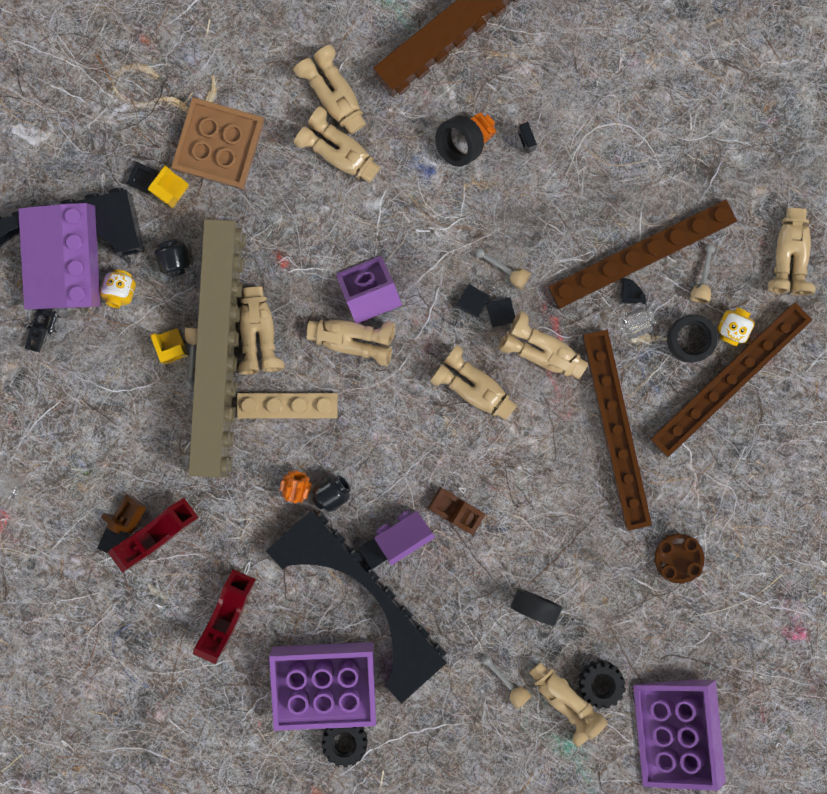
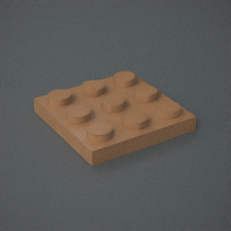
(218, 143)

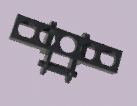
(41, 328)

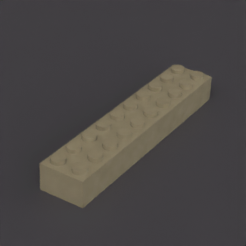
(216, 349)

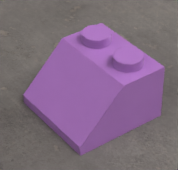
(368, 289)
(403, 537)

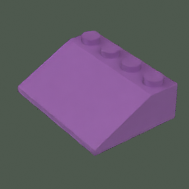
(59, 256)
(323, 686)
(680, 734)

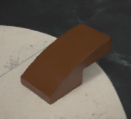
(456, 511)

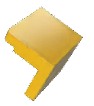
(168, 187)
(169, 346)

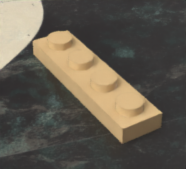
(287, 405)

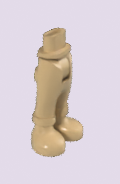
(342, 101)
(348, 158)
(796, 241)
(255, 318)
(339, 333)
(555, 354)
(485, 394)
(566, 701)

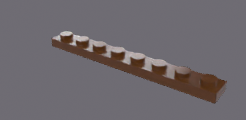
(642, 254)
(730, 379)
(617, 430)

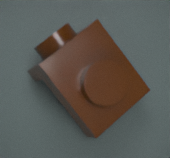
(126, 515)

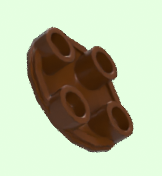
(679, 558)

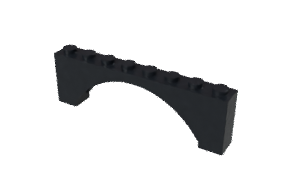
(114, 221)
(413, 653)

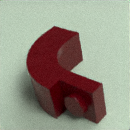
(154, 535)
(225, 616)

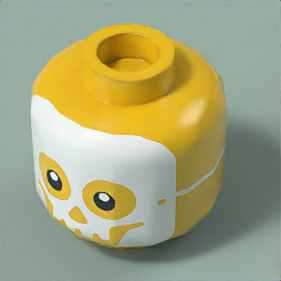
(117, 288)
(735, 326)

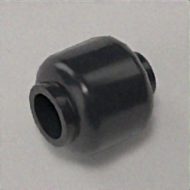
(172, 257)
(331, 492)

